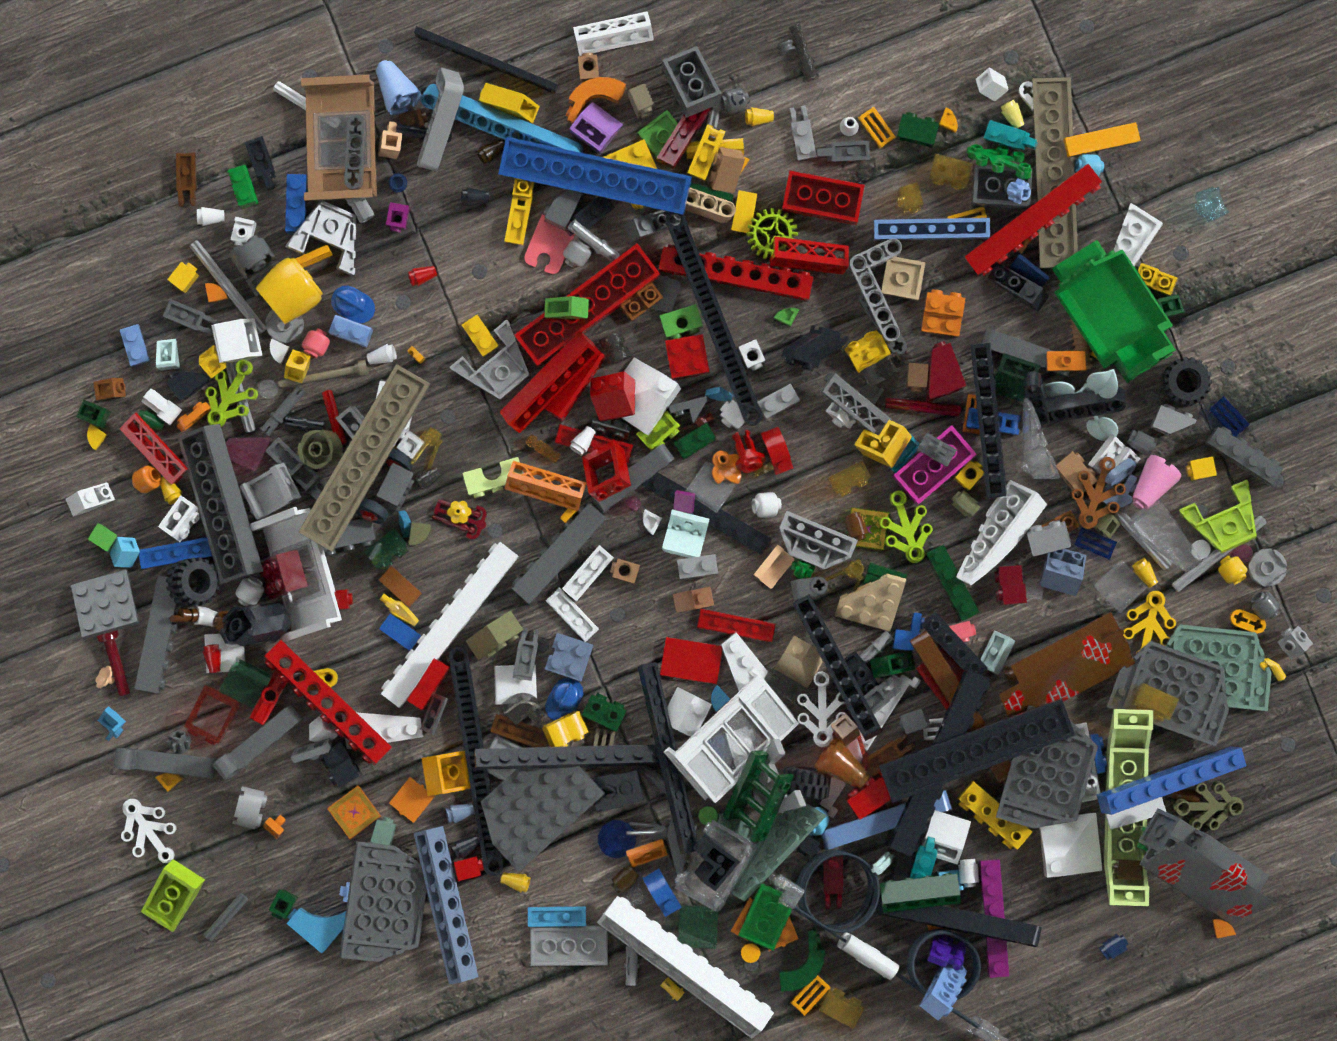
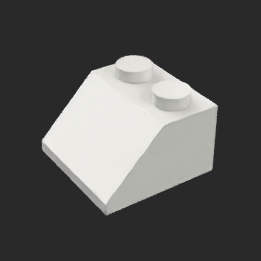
(687, 712)

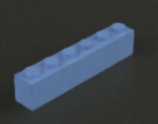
(932, 229)

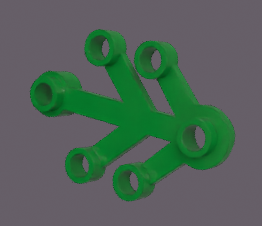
(999, 158)

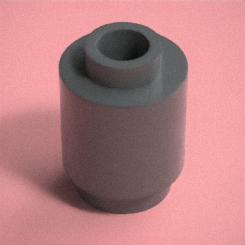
(1141, 442)

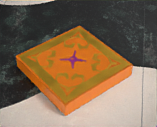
(354, 812)

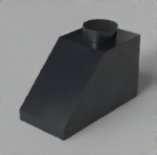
(187, 383)

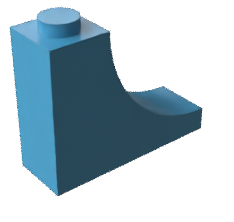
(317, 930)

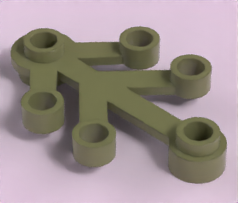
(1210, 806)

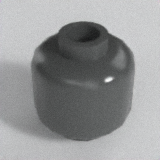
(1265, 605)

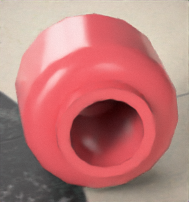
(315, 343)

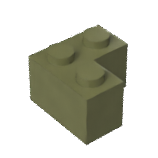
(495, 636)

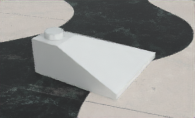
(652, 395)
(1071, 847)

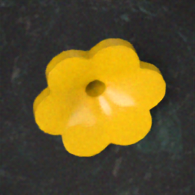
(464, 512)

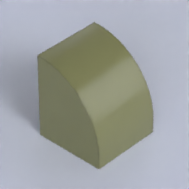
(1106, 524)
(419, 533)

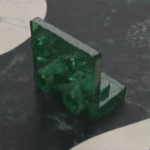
(244, 682)

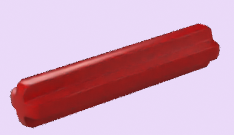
(333, 413)

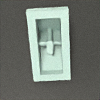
(167, 355)

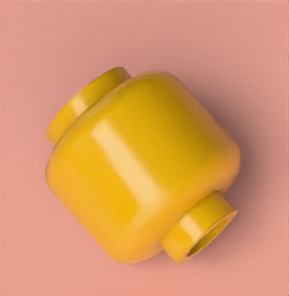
(1232, 570)

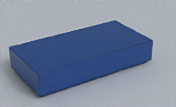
(400, 632)

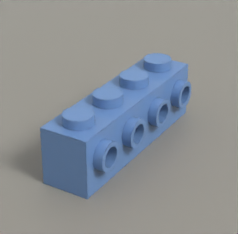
(943, 991)

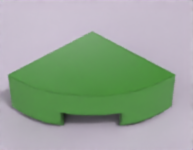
(786, 316)

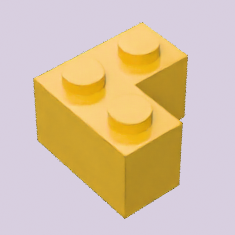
(884, 447)

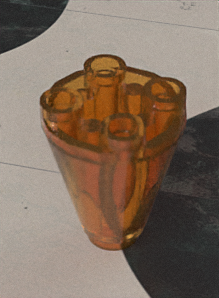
(841, 764)

